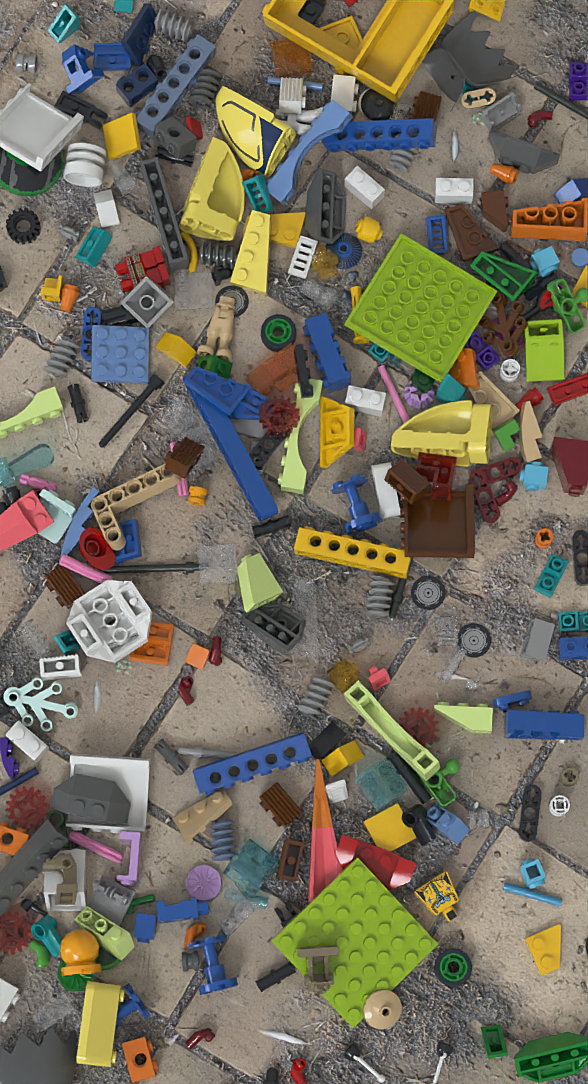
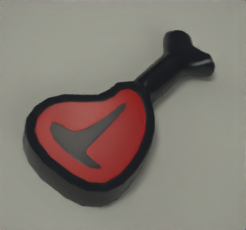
(542, 303)

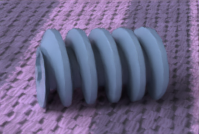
(223, 839)

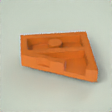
(465, 369)

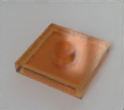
(290, 59)

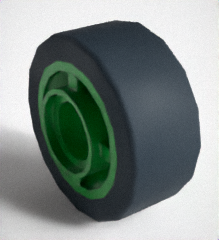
(275, 323)
(463, 962)

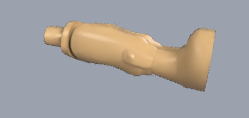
(220, 326)

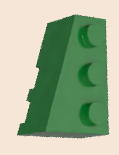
(503, 275)

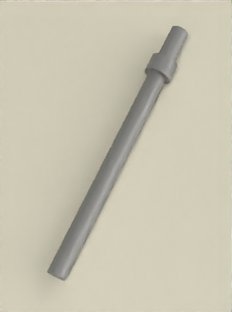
(199, 752)

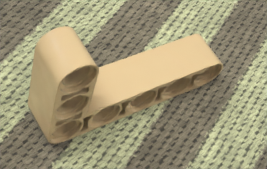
(128, 500)

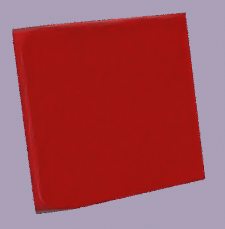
(195, 127)

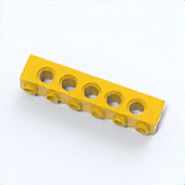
(341, 556)

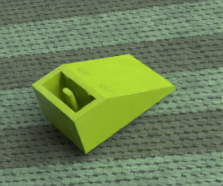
(544, 350)

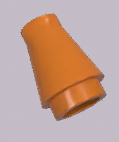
(505, 173)
(68, 297)

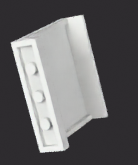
(35, 128)
(132, 778)

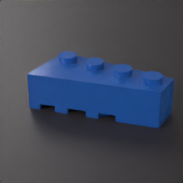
(327, 353)
(543, 725)

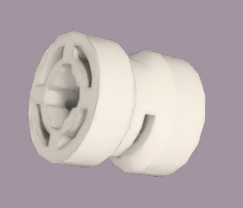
(510, 366)
(558, 809)

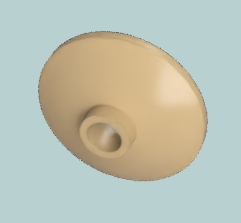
(377, 1003)

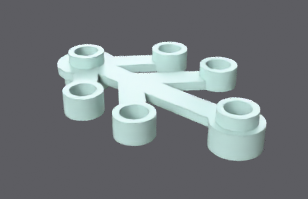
(38, 703)

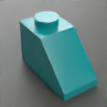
(450, 391)

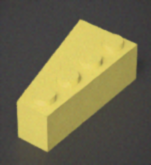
(253, 258)

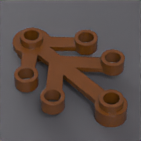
(505, 326)

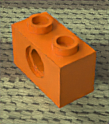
(20, 837)
(131, 1050)

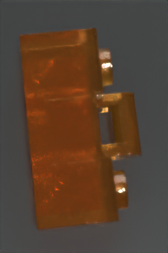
(273, 370)

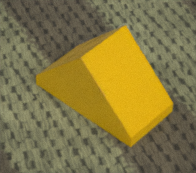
(176, 349)
(342, 758)

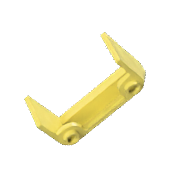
(99, 1024)

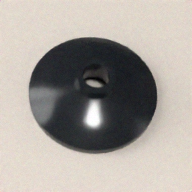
(372, 109)

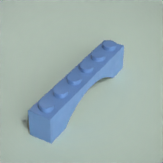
(331, 121)

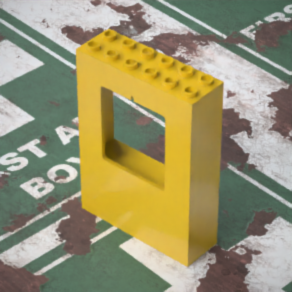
(389, 49)

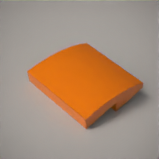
(158, 645)

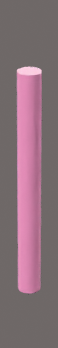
(393, 393)

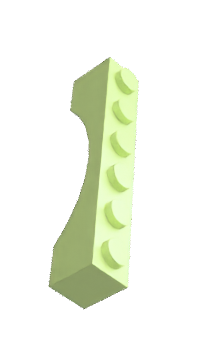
(43, 406)
(294, 473)
(408, 748)

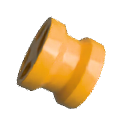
(197, 496)

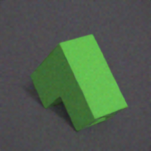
(503, 433)

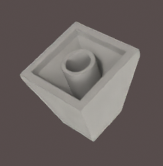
(147, 301)

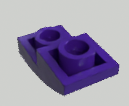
(578, 81)
(485, 354)
(9, 763)

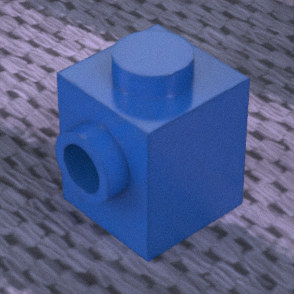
(145, 927)

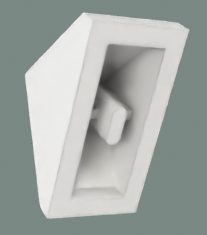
(106, 208)

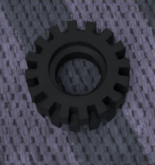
(23, 236)

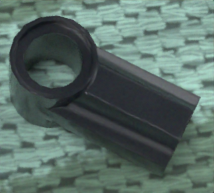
(118, 316)
(416, 819)

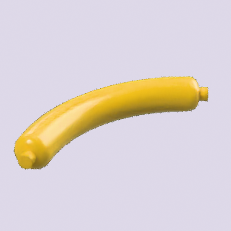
(193, 251)

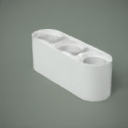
(385, 494)

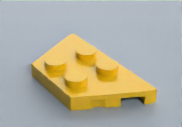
(335, 430)

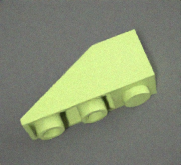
(473, 719)
(108, 934)

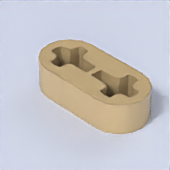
(478, 93)

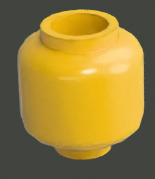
(368, 229)

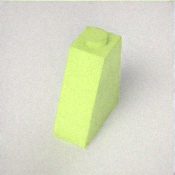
(256, 582)

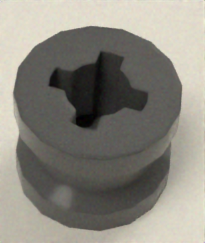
(190, 961)

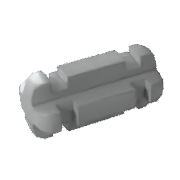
(68, 232)
(358, 645)

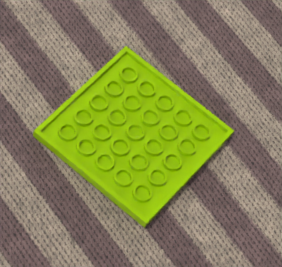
(420, 308)
(374, 937)

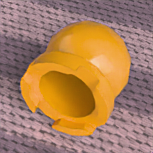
(79, 952)

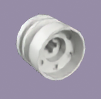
(85, 165)

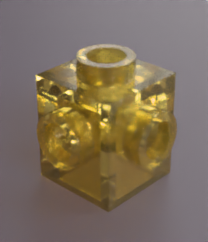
(325, 263)
(344, 675)

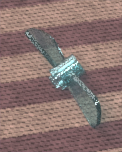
(34, 459)

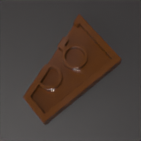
(467, 233)

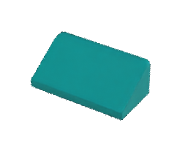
(94, 246)

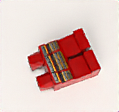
(141, 265)

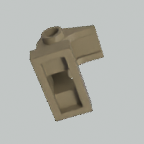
(67, 890)
(315, 954)

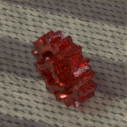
(272, 420)
(426, 728)
(24, 816)
(17, 925)

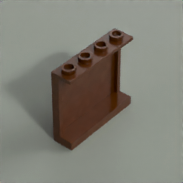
(439, 526)

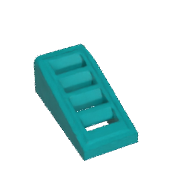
(262, 187)

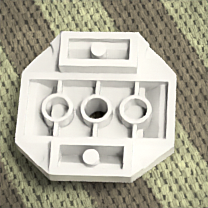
(105, 603)

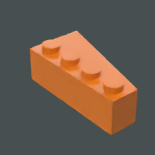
(552, 222)

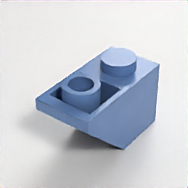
(447, 823)

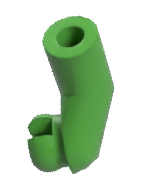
(42, 953)

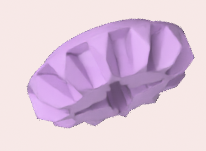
(413, 399)

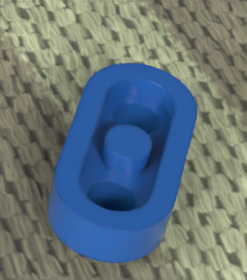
(504, 702)

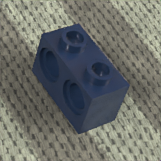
(140, 88)

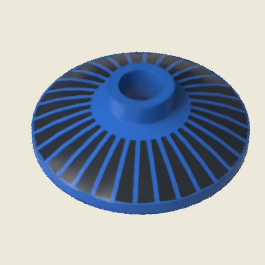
(349, 257)

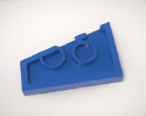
(221, 392)

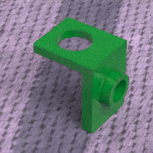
(216, 365)

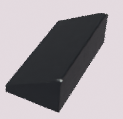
(326, 741)

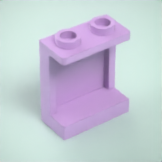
(135, 839)

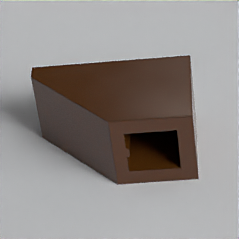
(494, 209)

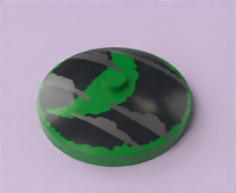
(26, 180)

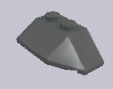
(521, 154)
(325, 207)
(275, 626)
(91, 799)

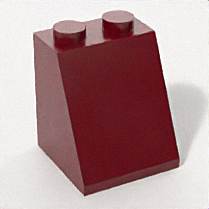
(571, 464)

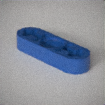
(97, 321)

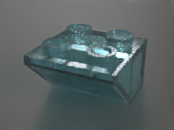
(380, 785)
(251, 867)

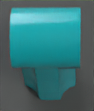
(46, 931)

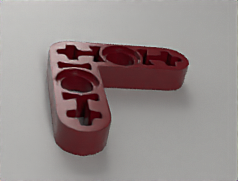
(487, 480)

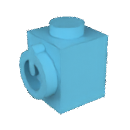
(544, 261)
(534, 476)
(532, 873)

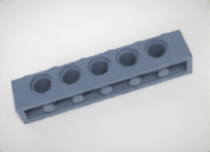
(195, 46)

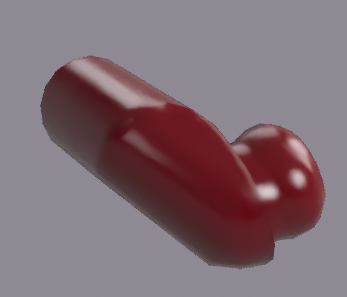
(215, 653)

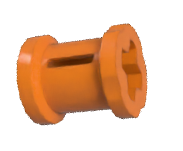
(543, 545)

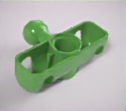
(564, 295)
(440, 789)

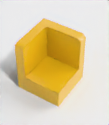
(52, 289)

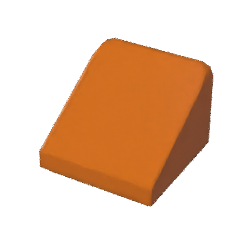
(197, 656)

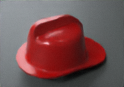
(96, 549)

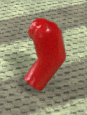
(297, 1071)

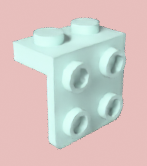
(61, 512)

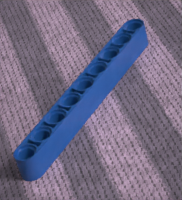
(236, 457)

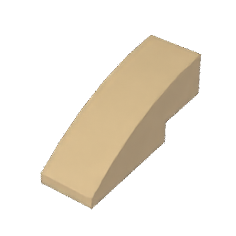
(528, 433)

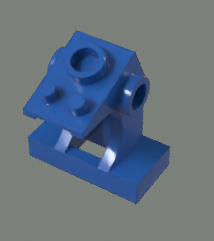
(83, 76)

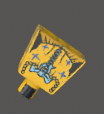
(439, 896)

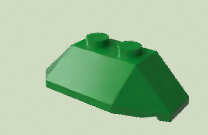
(552, 1057)

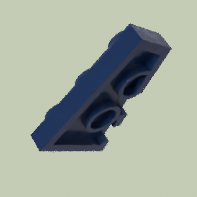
(138, 34)

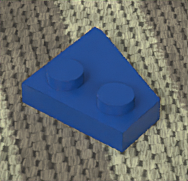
(249, 407)

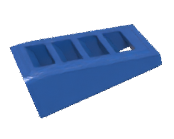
(434, 219)

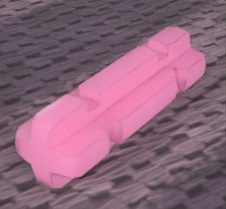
(36, 482)

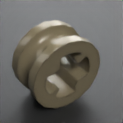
(564, 780)

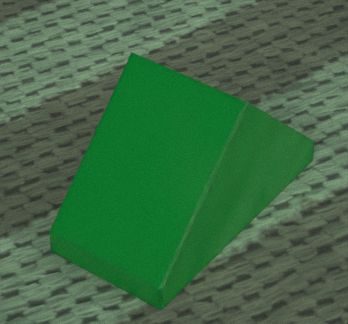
(493, 1041)

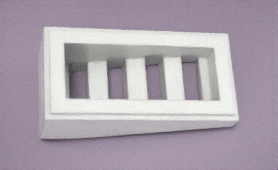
(307, 242)
(336, 791)

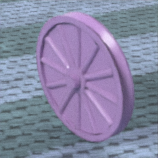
(203, 882)

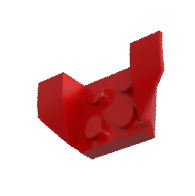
(385, 865)

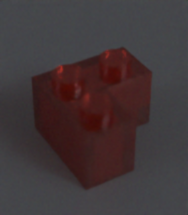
(439, 471)

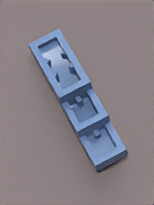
(78, 524)

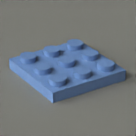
(119, 354)

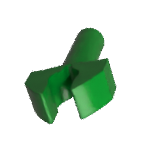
(140, 901)

